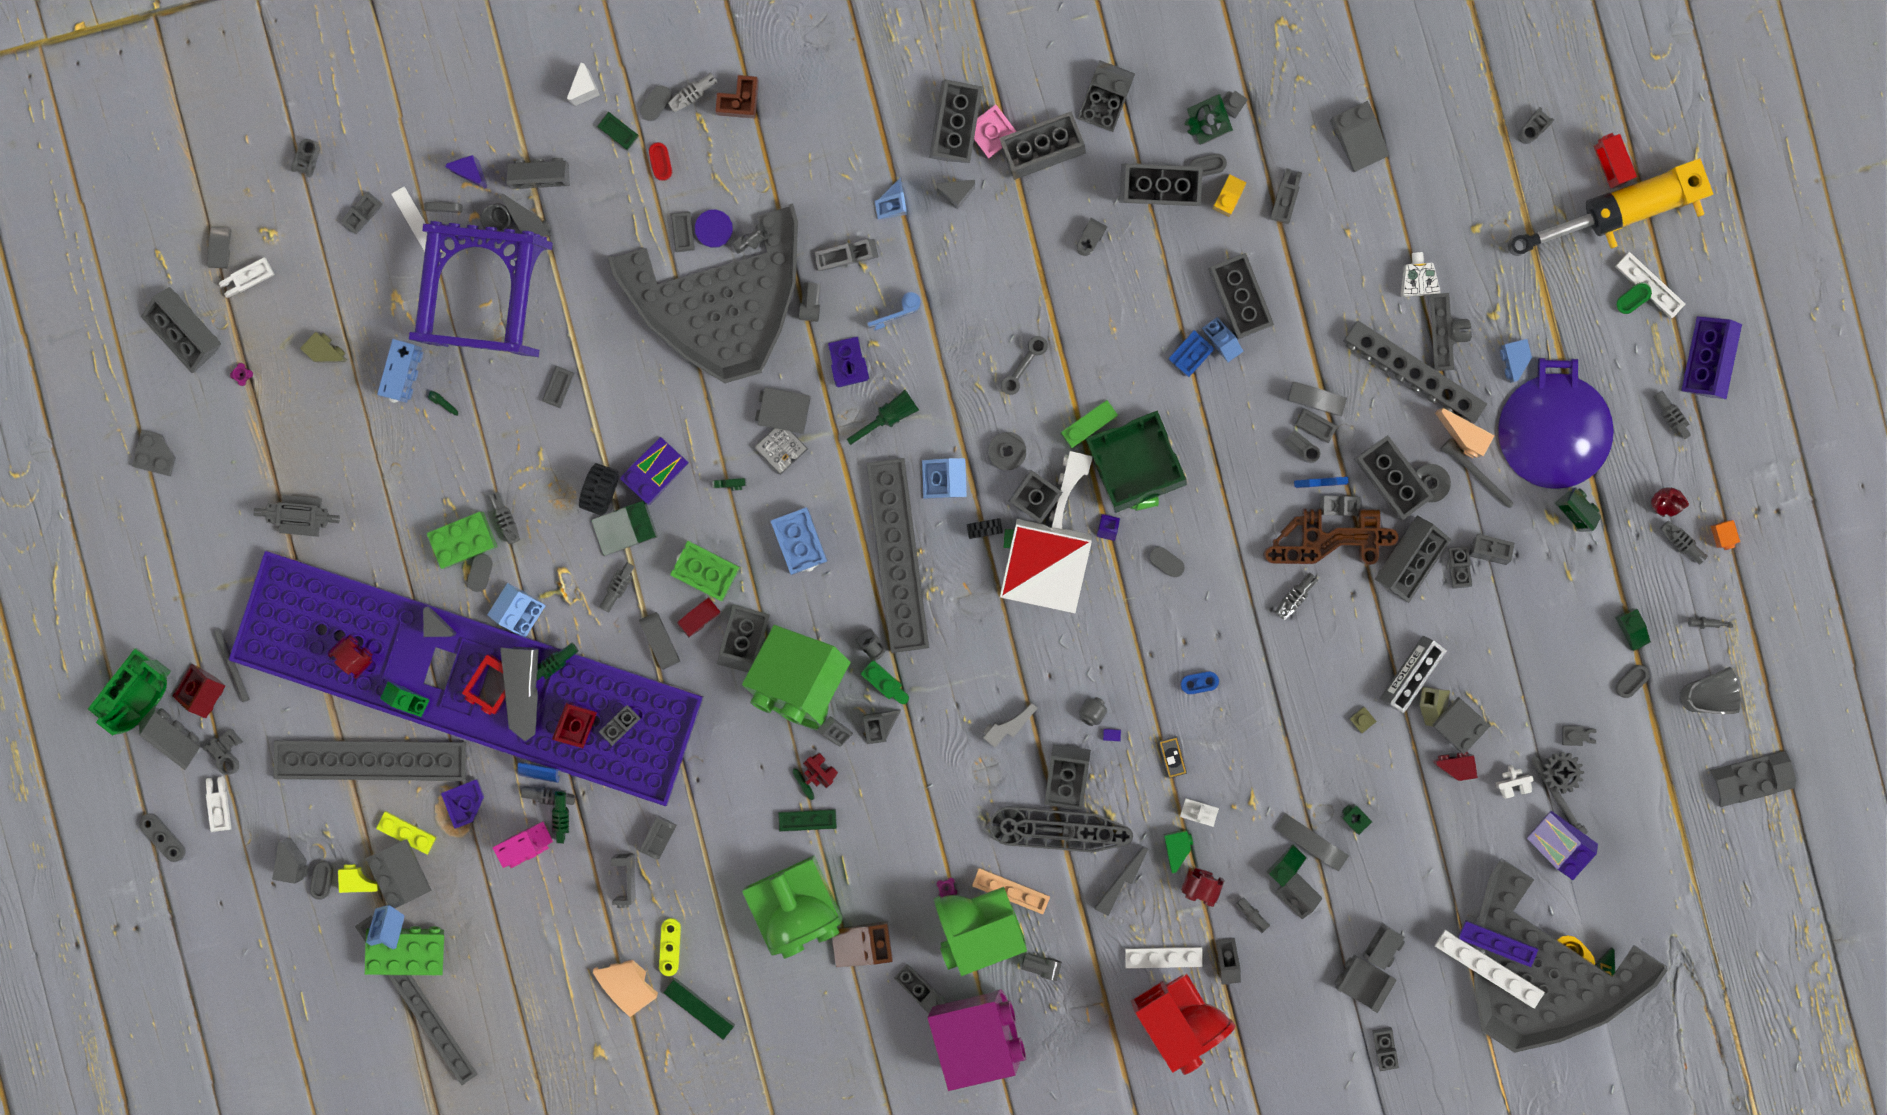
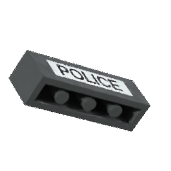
(1413, 674)

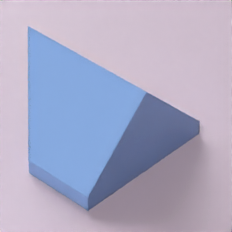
(891, 202)

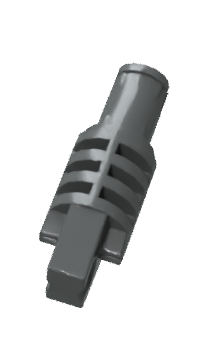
(1672, 415)
(504, 519)
(1683, 541)
(617, 586)
(1295, 597)
(545, 795)

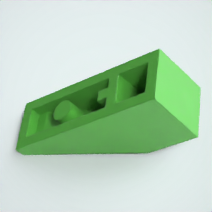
(1089, 424)

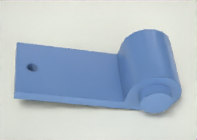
(910, 303)

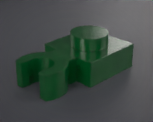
(735, 484)

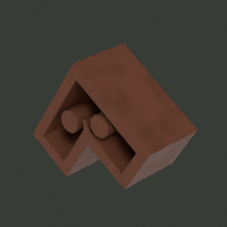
(742, 103)

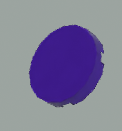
(713, 228)

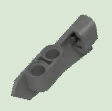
(520, 689)

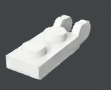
(248, 277)
(218, 806)

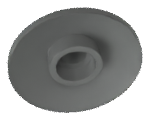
(1440, 479)

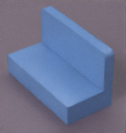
(385, 927)

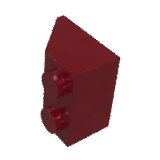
(198, 691)

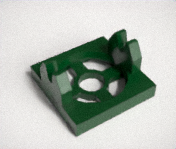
(1217, 111)

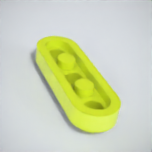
(672, 938)

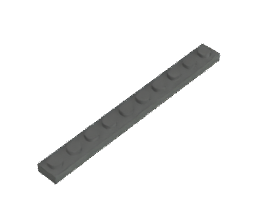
(429, 1020)

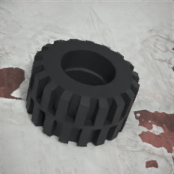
(598, 489)

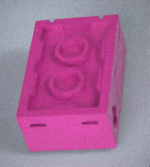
(523, 846)

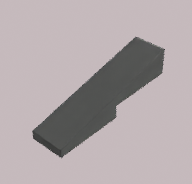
(1129, 873)

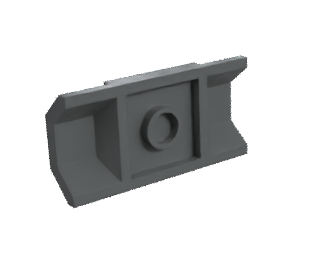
(1754, 778)

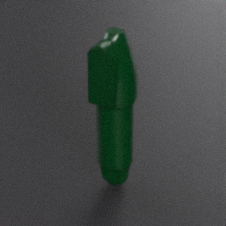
(438, 399)
(805, 788)

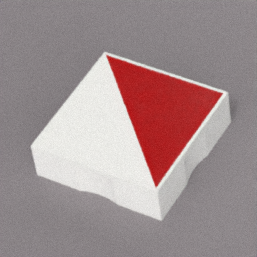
(1046, 566)

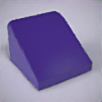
(1108, 527)

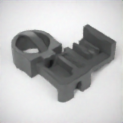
(221, 748)

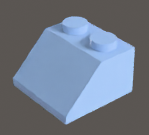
(944, 478)

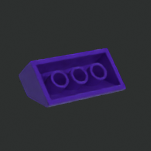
(1711, 357)

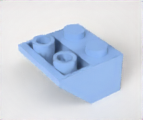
(516, 610)

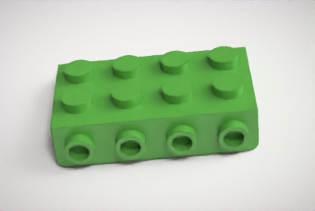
(416, 953)

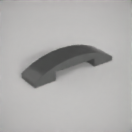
(1311, 842)

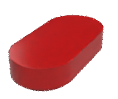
(660, 161)

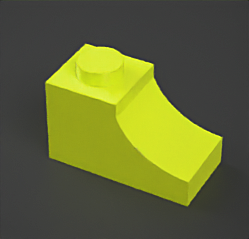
(353, 880)

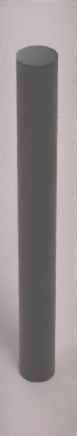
(231, 665)

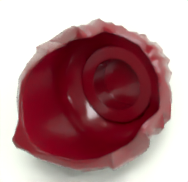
(1669, 502)

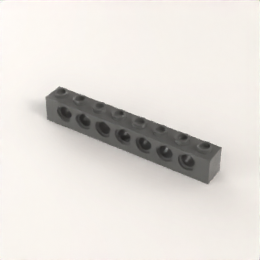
(1474, 404)

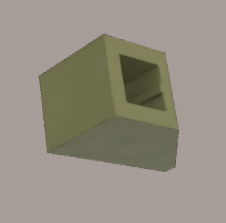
(321, 350)
(1433, 703)

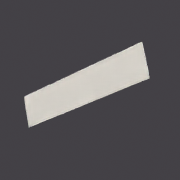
(411, 214)

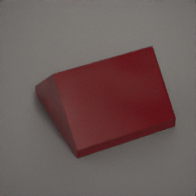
(574, 725)

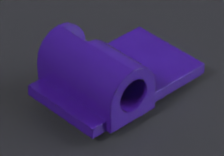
(847, 362)

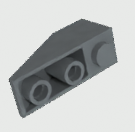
(919, 988)

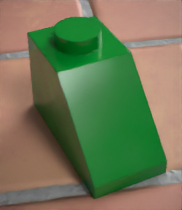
(1177, 848)

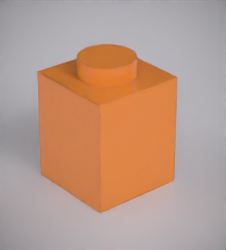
(1725, 534)

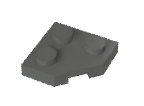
(153, 454)

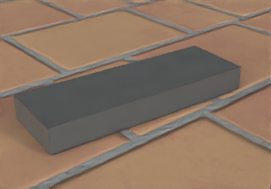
(835, 731)

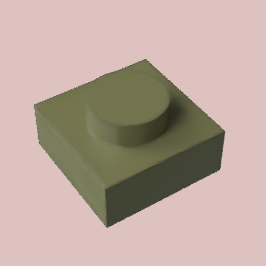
(1362, 720)

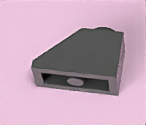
(1228, 961)

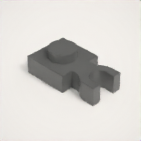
(1575, 735)

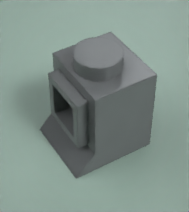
(1234, 103)

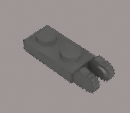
(1286, 198)

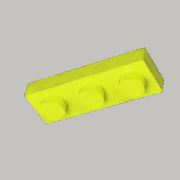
(404, 830)

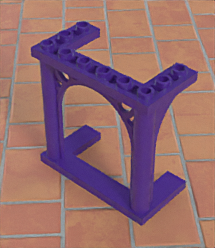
(527, 249)

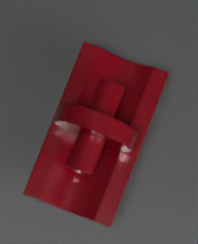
(815, 771)

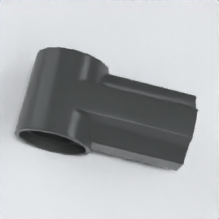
(810, 305)
(1301, 445)
(1045, 967)

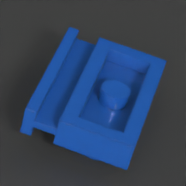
(1191, 353)

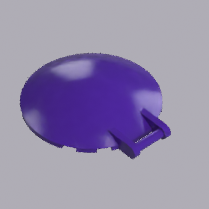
(1555, 428)

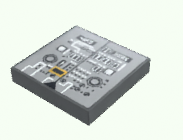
(780, 449)

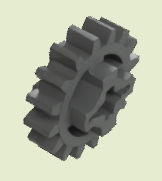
(1563, 784)

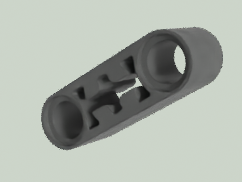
(659, 640)

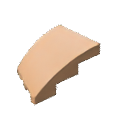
(626, 986)

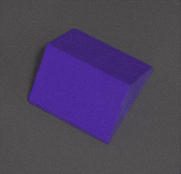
(469, 169)

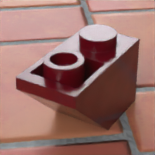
(1459, 767)

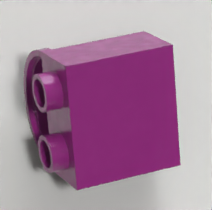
(976, 1039)

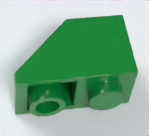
(404, 699)

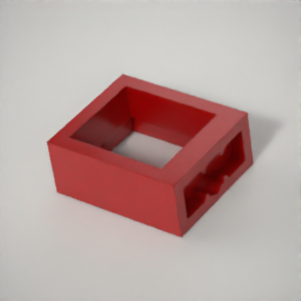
(1614, 160)
(472, 698)

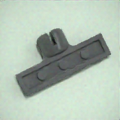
(1446, 331)

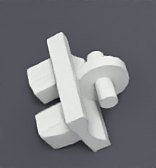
(1506, 785)
(1199, 812)

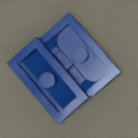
(538, 772)

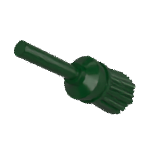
(888, 415)

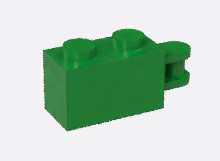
(885, 682)

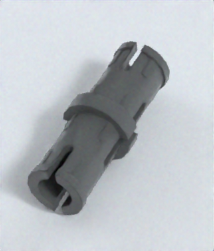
(1252, 915)

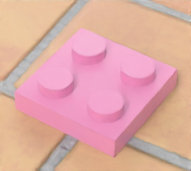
(990, 128)

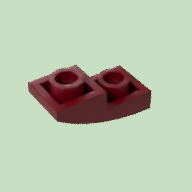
(698, 617)

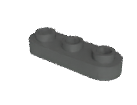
(170, 841)

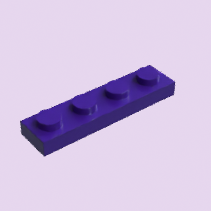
(1498, 943)

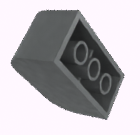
(1160, 184)

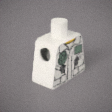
(1419, 278)

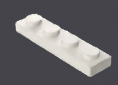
(1661, 294)
(1163, 957)

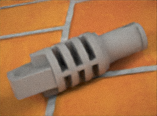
(691, 93)

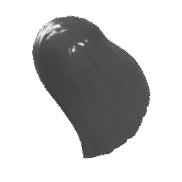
(1713, 694)

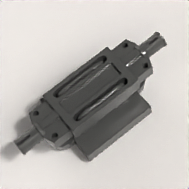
(298, 515)

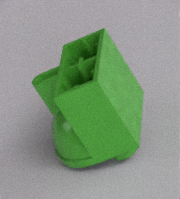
(795, 677)
(794, 908)
(979, 930)

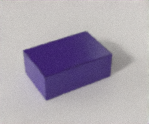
(1111, 735)

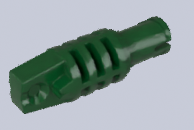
(555, 661)
(560, 817)

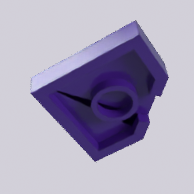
(463, 802)

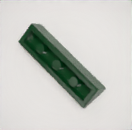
(699, 1008)

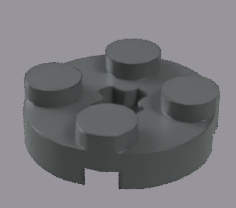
(1017, 447)

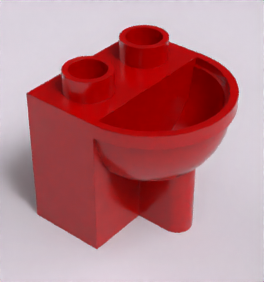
(1181, 1023)

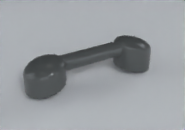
(1010, 385)

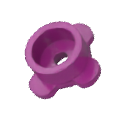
(235, 374)
(950, 884)

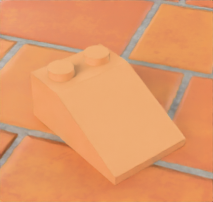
(1466, 435)

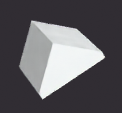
(582, 87)

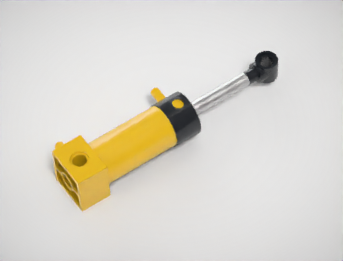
(1630, 205)

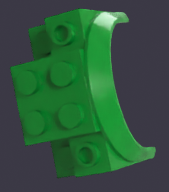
(132, 691)

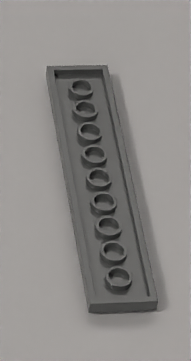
(897, 555)
(370, 760)

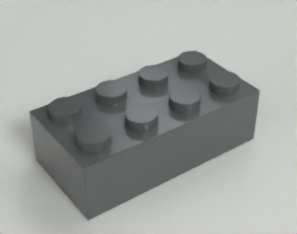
(1240, 296)

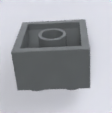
(1035, 496)
(1461, 725)
(289, 863)
(1384, 946)

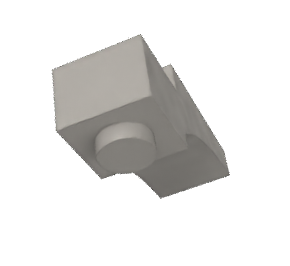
(996, 732)

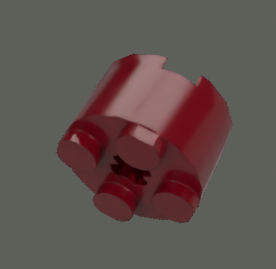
(351, 656)
(1202, 886)

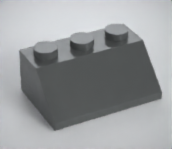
(538, 174)
(169, 737)
(398, 874)

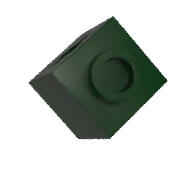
(1363, 822)

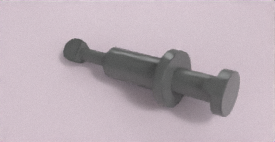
(1703, 622)

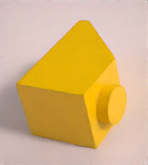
(1229, 195)

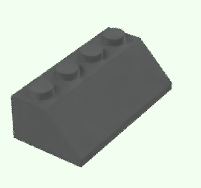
(955, 121)
(1042, 145)
(180, 329)
(1394, 477)
(1413, 558)

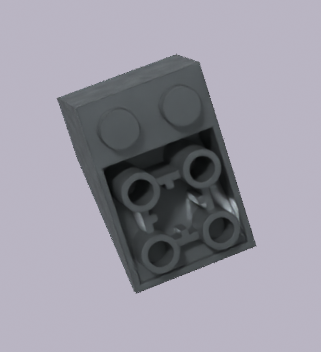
(1106, 95)

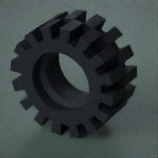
(984, 528)

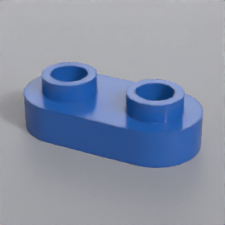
(1199, 682)

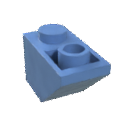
(1222, 339)
(1516, 357)

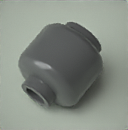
(1093, 711)

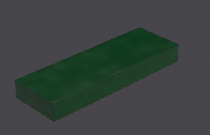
(807, 820)

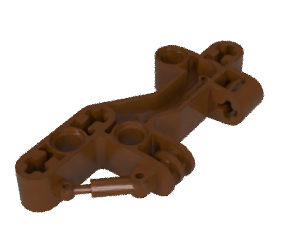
(1365, 536)

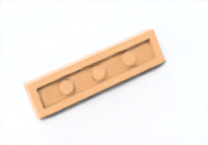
(1016, 892)

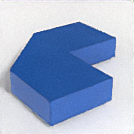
(1321, 482)

